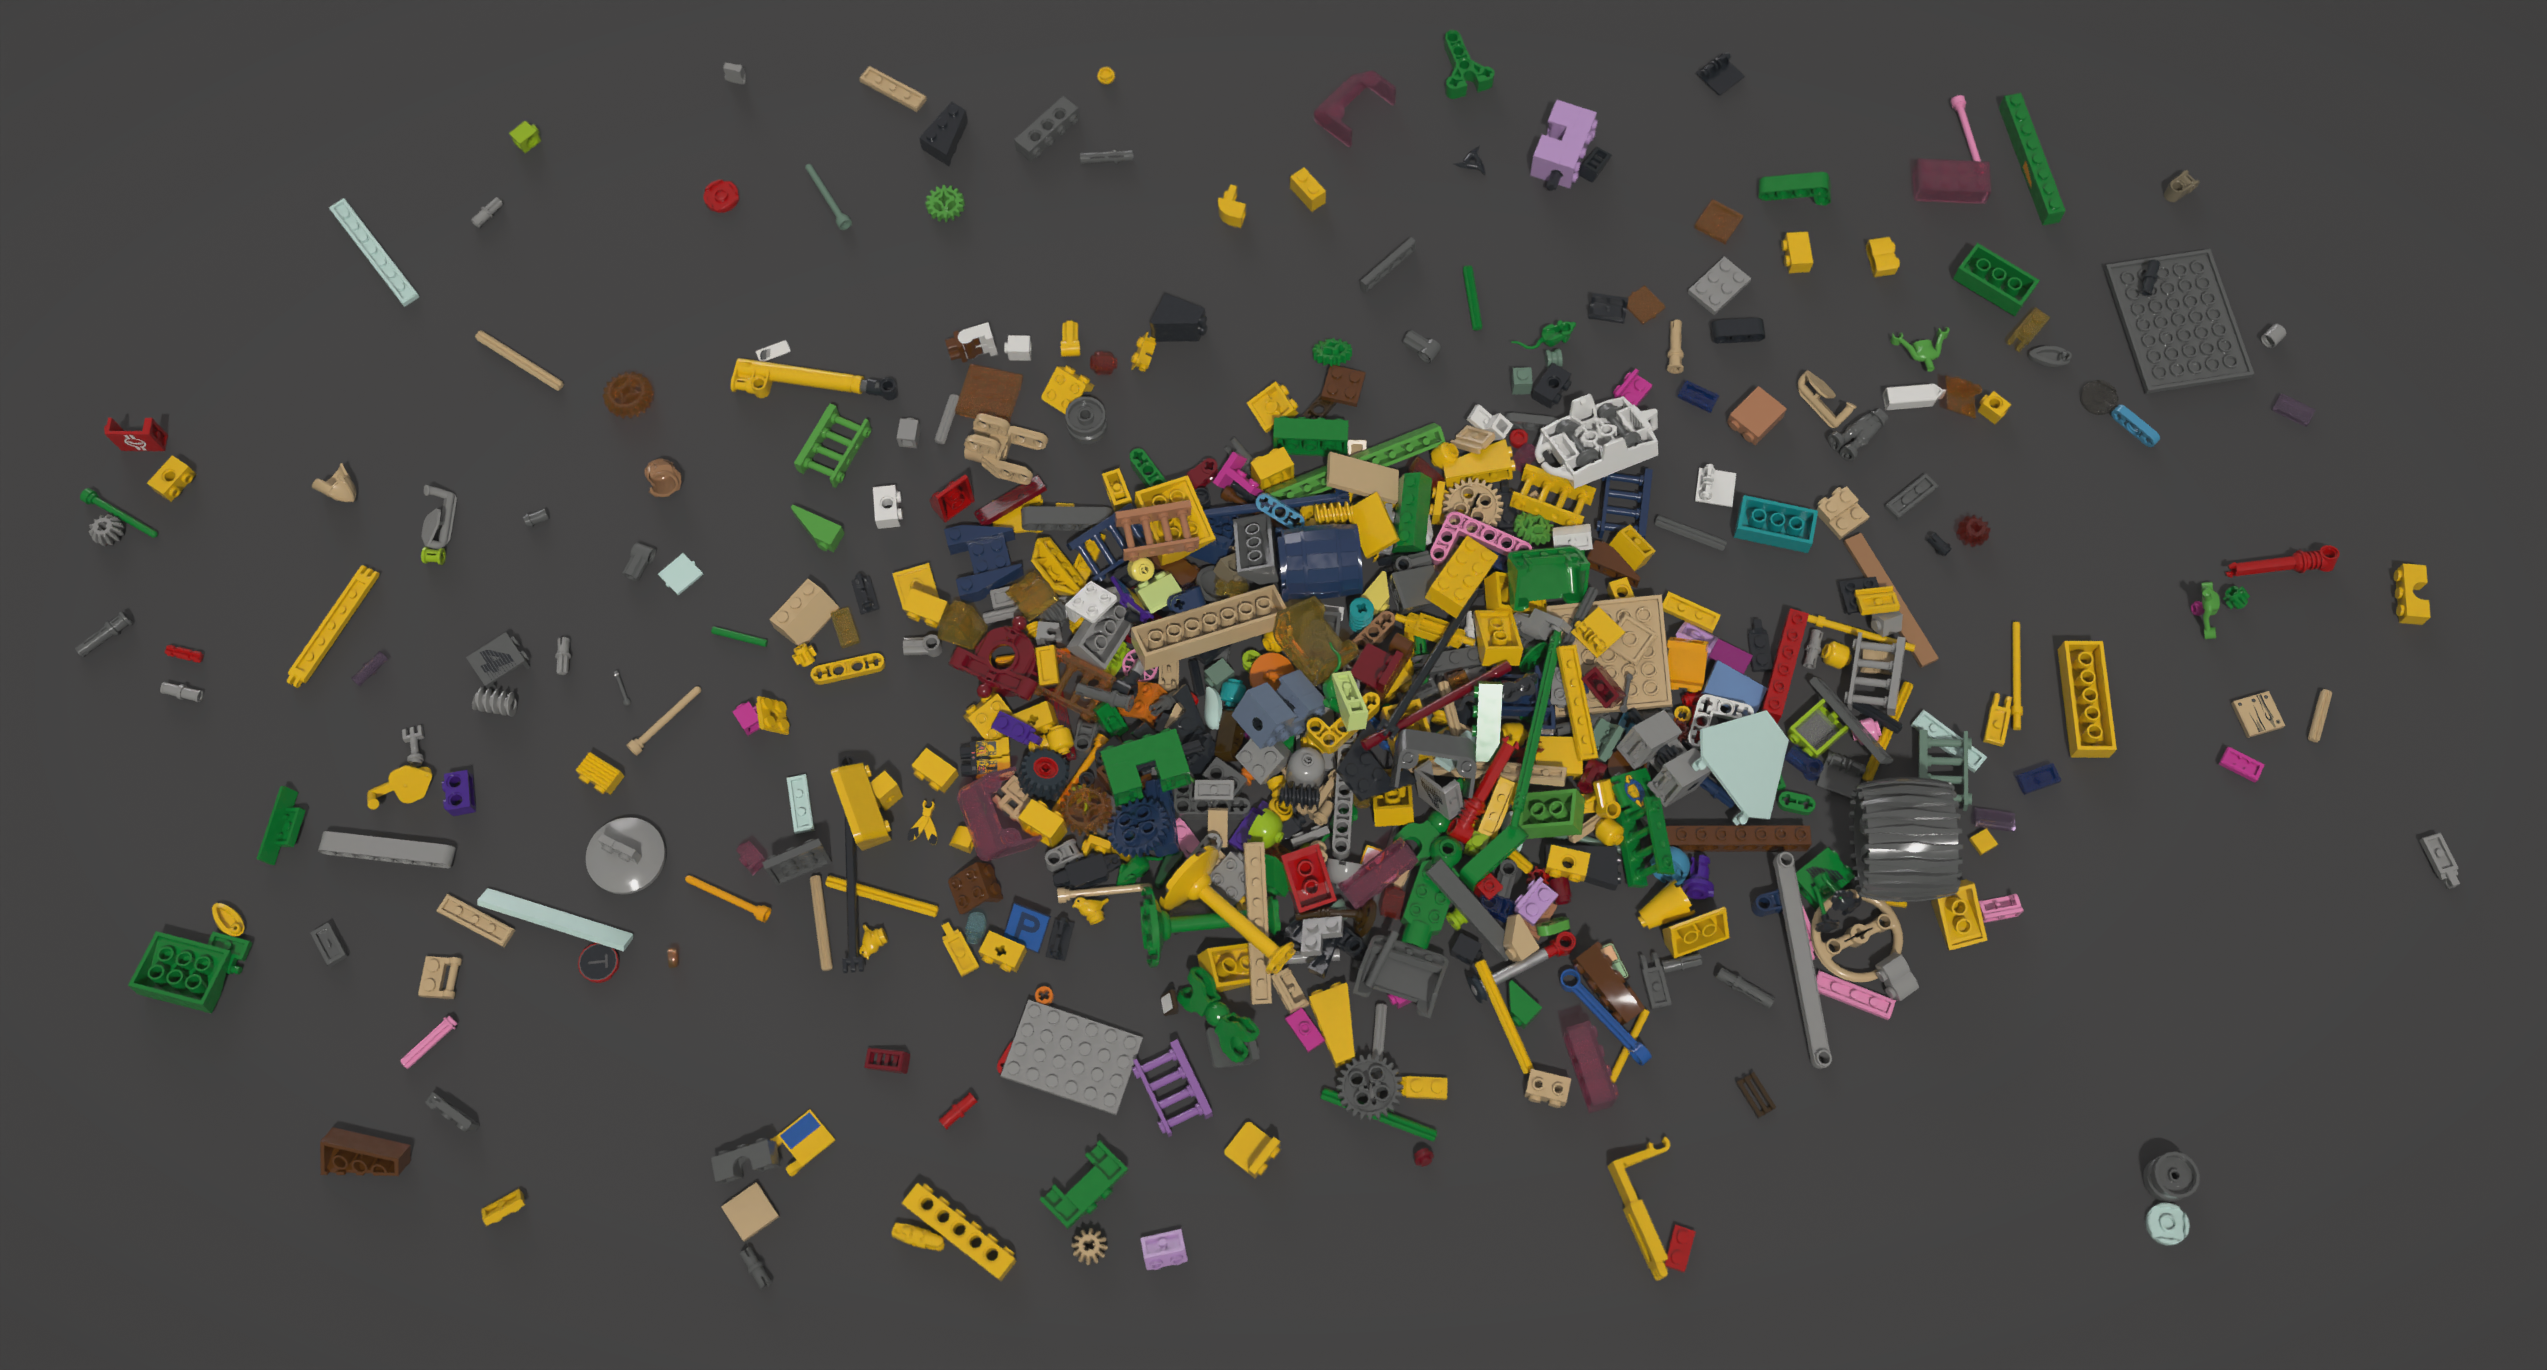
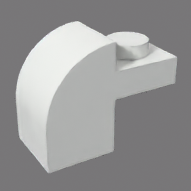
(1484, 420)

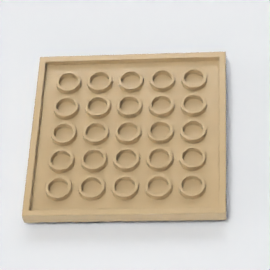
(1651, 676)

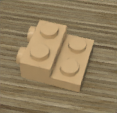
(1841, 512)

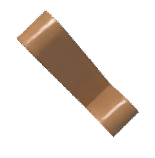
(1377, 627)

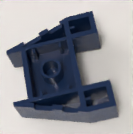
(988, 559)
(1525, 705)

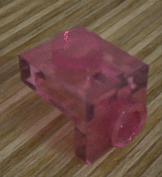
(1524, 455)

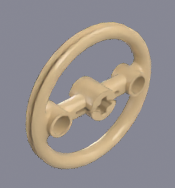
(1825, 955)

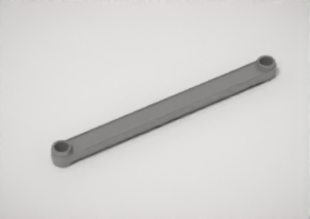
(1802, 960)

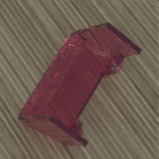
(1332, 109)
(982, 820)

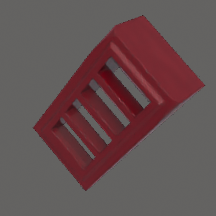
(899, 1065)

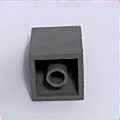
(1411, 587)

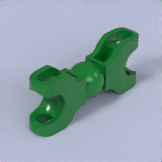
(1427, 832)
(1229, 1027)

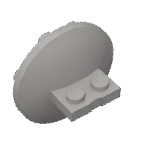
(625, 855)

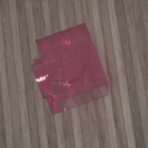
(750, 857)

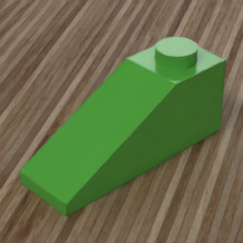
(824, 532)

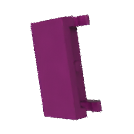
(1730, 656)

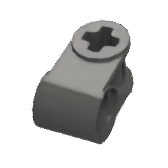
(1085, 735)

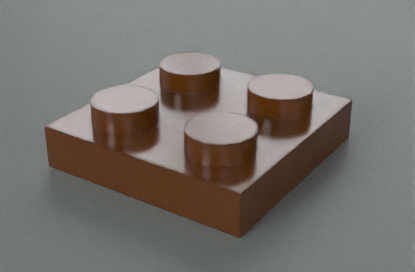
(1343, 385)

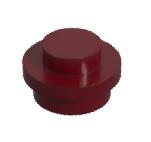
(1423, 1157)

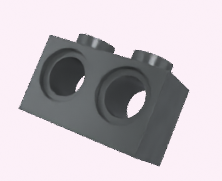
(1227, 773)

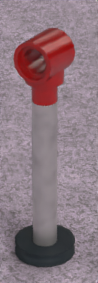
(1555, 948)

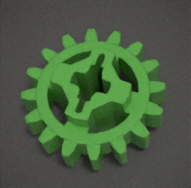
(953, 204)
(1533, 528)

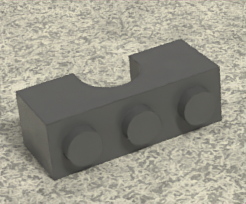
(729, 1164)

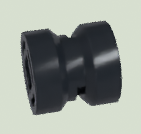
(1204, 497)

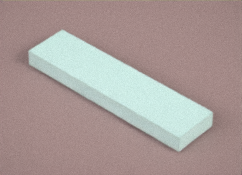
(1937, 730)

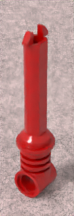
(2300, 561)
(1461, 827)

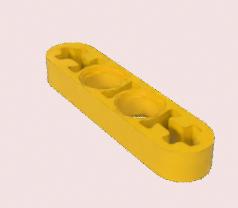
(848, 672)

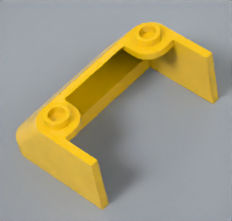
(860, 805)

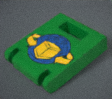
(1632, 789)

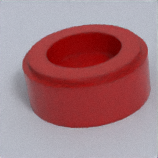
(1518, 438)

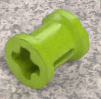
(433, 555)

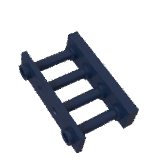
(1642, 497)
(1094, 534)

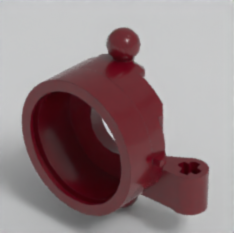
(1009, 682)

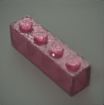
(1378, 873)

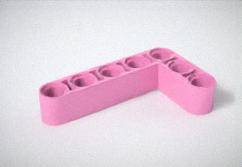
(1482, 530)

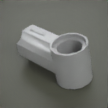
(921, 645)

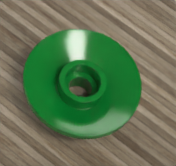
(1533, 656)

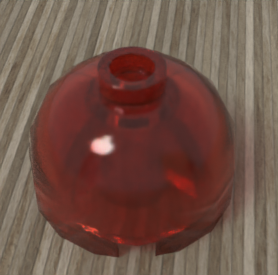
(1422, 466)

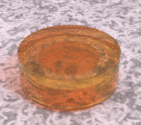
(672, 957)

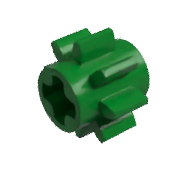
(2236, 597)

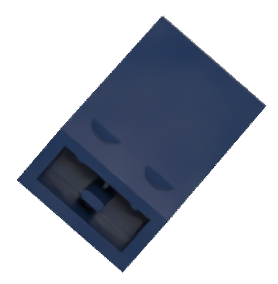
(1222, 546)

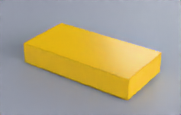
(1047, 665)

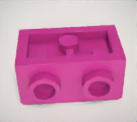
(1633, 388)

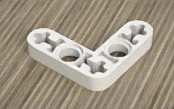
(1714, 710)

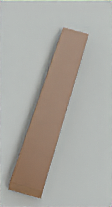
(1871, 567)

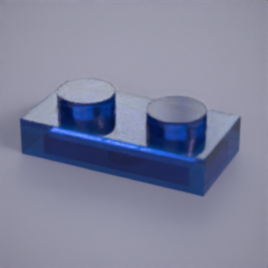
(1698, 396)
(2038, 778)

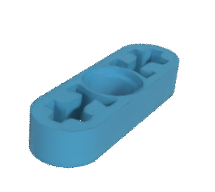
(2135, 425)
(1271, 499)

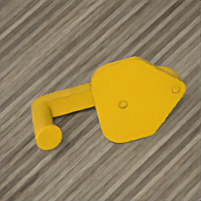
(407, 782)

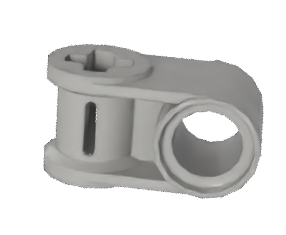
(1064, 855)

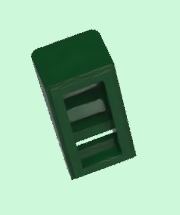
(1168, 866)

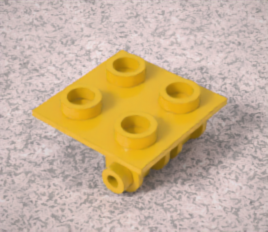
(1597, 632)

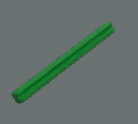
(1392, 1119)

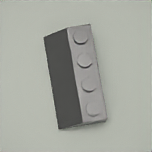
(1256, 549)

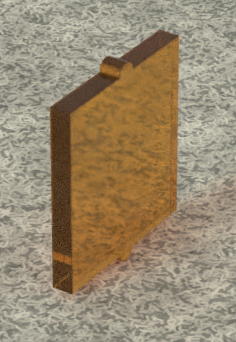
(1644, 304)

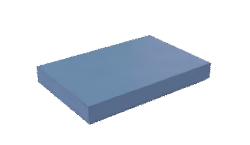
(1735, 686)

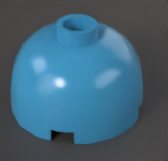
(1681, 867)

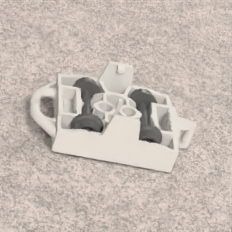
(1591, 442)

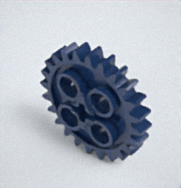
(1136, 823)

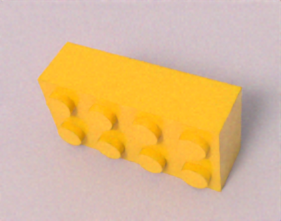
(1461, 576)

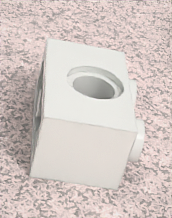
(887, 496)

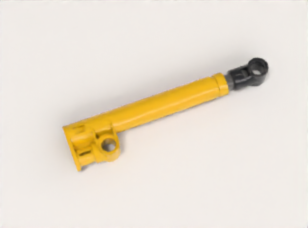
(752, 373)

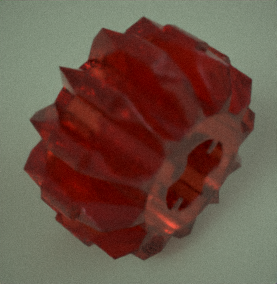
(1973, 530)

